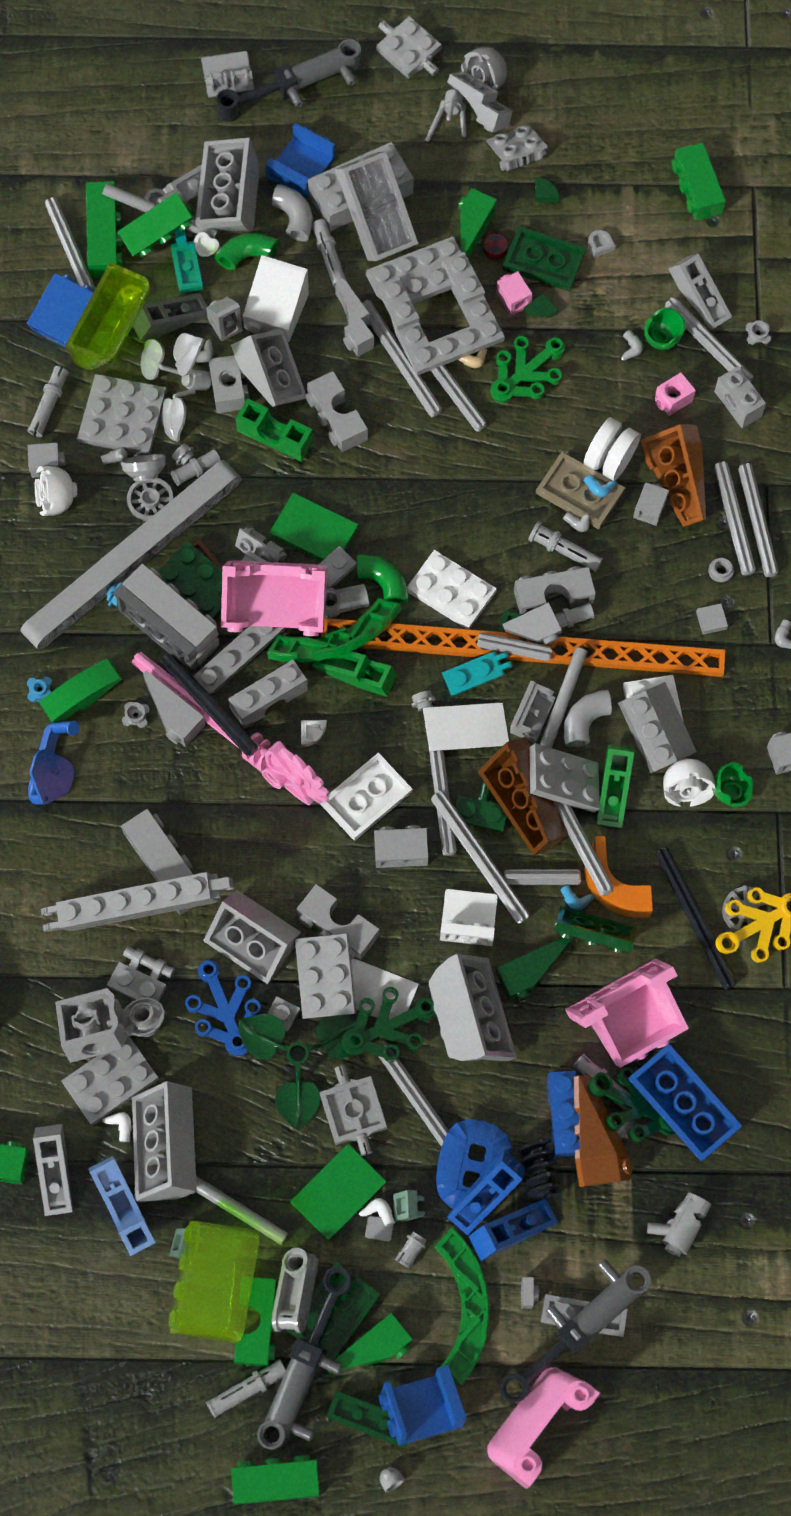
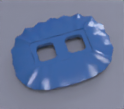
(454, 1156)

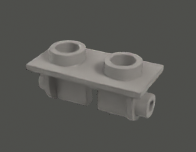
(254, 542)

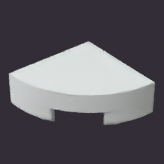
(312, 731)

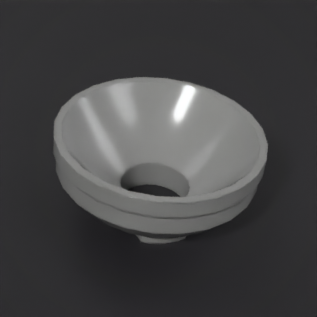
(144, 466)

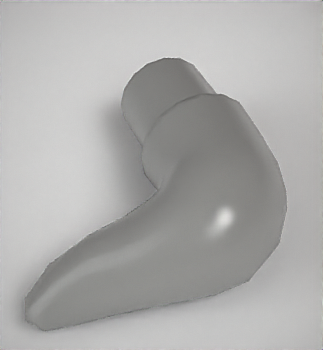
(635, 343)
(207, 353)
(114, 456)
(575, 522)
(782, 633)

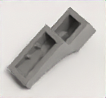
(483, 101)
(357, 334)

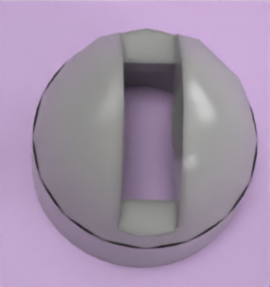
(391, 1479)

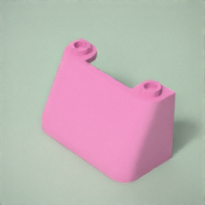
(274, 595)
(512, 1442)

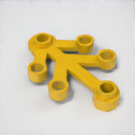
(763, 921)

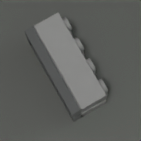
(167, 617)

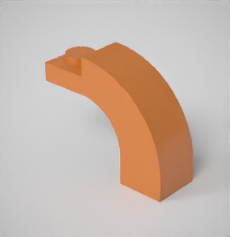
(625, 899)

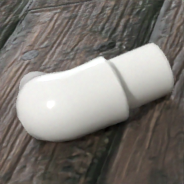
(124, 1122)
(382, 1208)

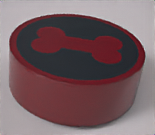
(495, 246)

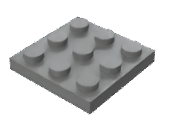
(122, 414)

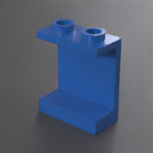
(301, 160)
(60, 308)
(423, 1407)

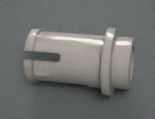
(411, 1250)

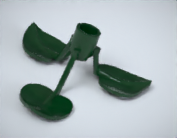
(262, 1036)

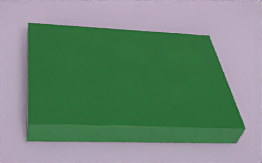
(312, 528)
(338, 1192)

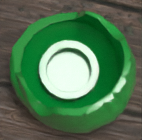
(664, 328)
(733, 785)

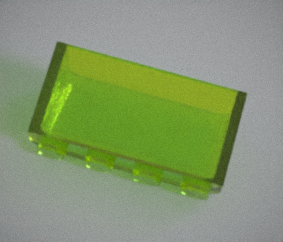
(108, 317)
(214, 1282)

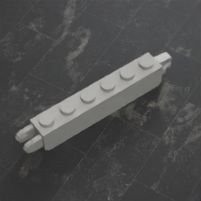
(137, 902)

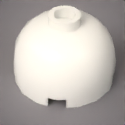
(54, 490)
(687, 782)

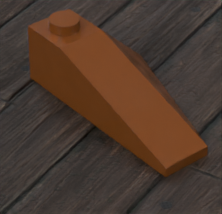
(678, 464)
(601, 1151)

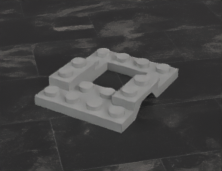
(422, 276)

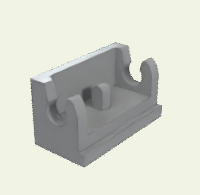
(532, 712)

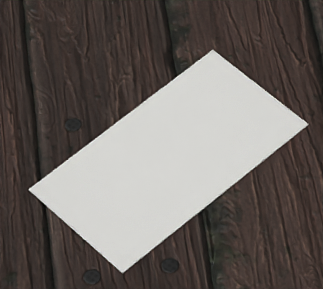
(465, 726)
(371, 982)

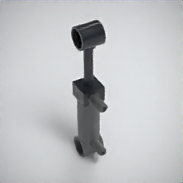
(290, 79)
(584, 1325)
(304, 1361)

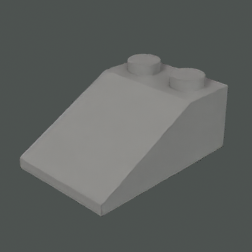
(270, 367)

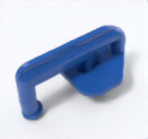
(50, 773)

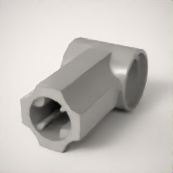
(346, 600)

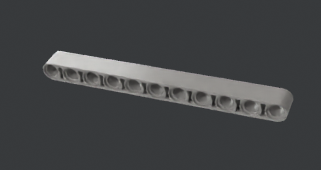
(130, 554)

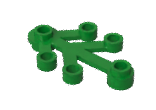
(526, 372)

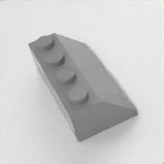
(164, 1143)

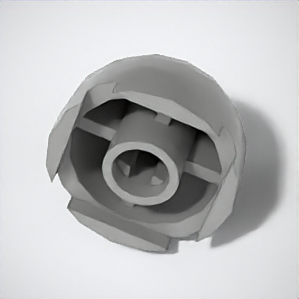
(487, 66)

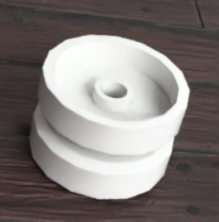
(612, 448)

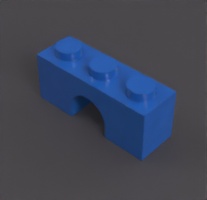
(564, 1116)

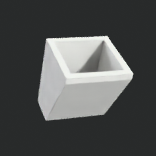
(276, 297)

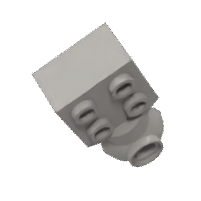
(99, 1025)

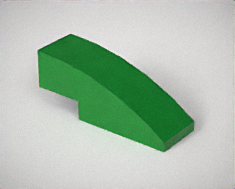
(359, 672)
(80, 691)

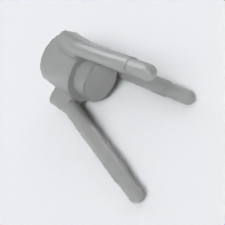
(452, 105)

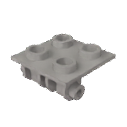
(227, 72)
(517, 144)

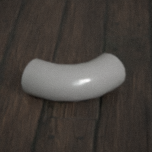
(297, 209)
(582, 715)

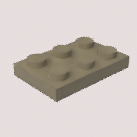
(566, 489)

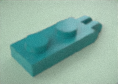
(475, 672)

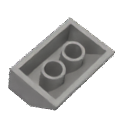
(657, 727)
(251, 936)

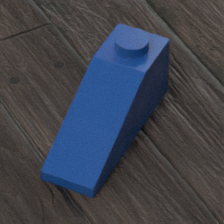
(487, 1192)
(512, 1229)

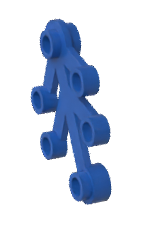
(225, 1011)

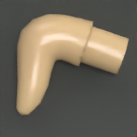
(474, 361)

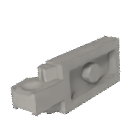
(186, 184)

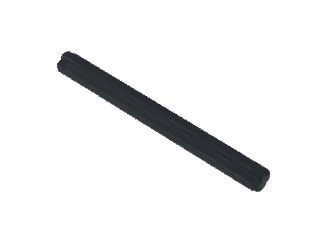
(209, 704)
(695, 918)

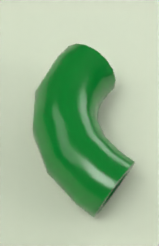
(245, 246)
(386, 575)

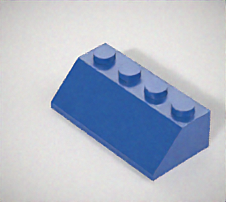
(685, 1103)

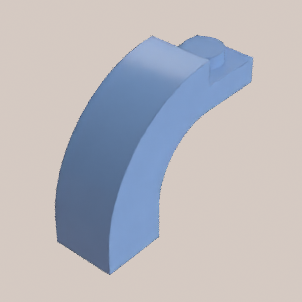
(122, 1205)

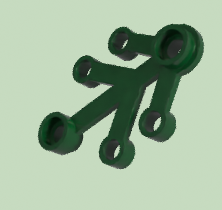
(385, 1028)
(602, 1085)

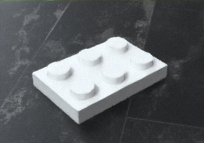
(451, 590)
(366, 796)

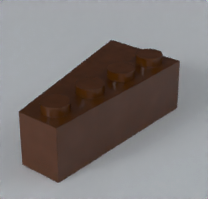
(509, 781)

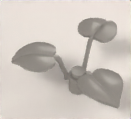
(185, 353)

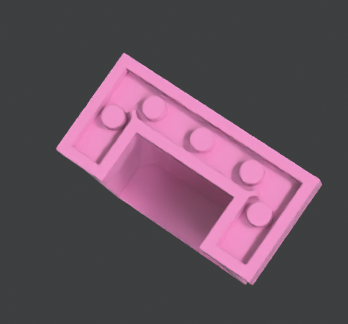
(633, 1013)

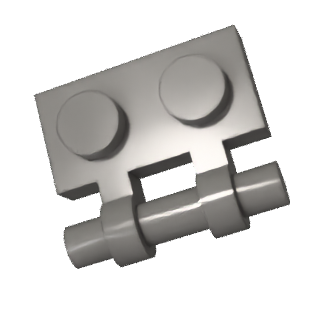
(135, 984)

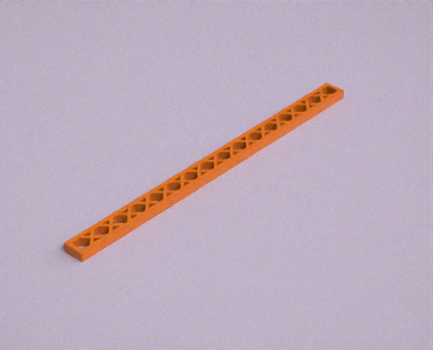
(567, 642)

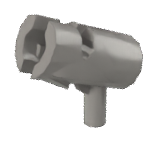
(684, 1227)

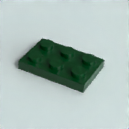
(544, 258)
(195, 579)
(595, 930)
(345, 1317)

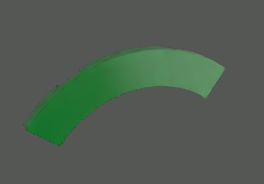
(337, 642)
(473, 1304)

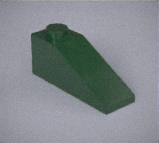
(526, 972)

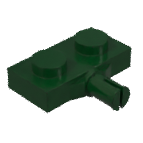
(481, 811)

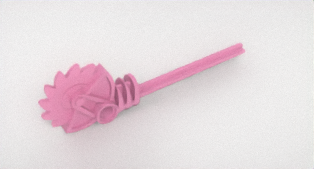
(274, 761)

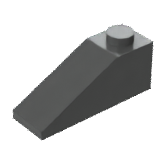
(169, 315)

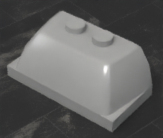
(228, 185)
(470, 1010)

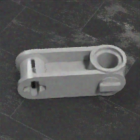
(294, 1291)

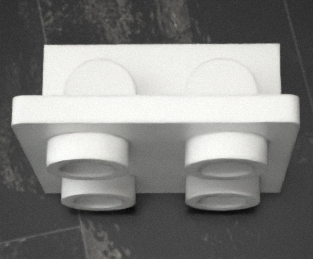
(468, 917)

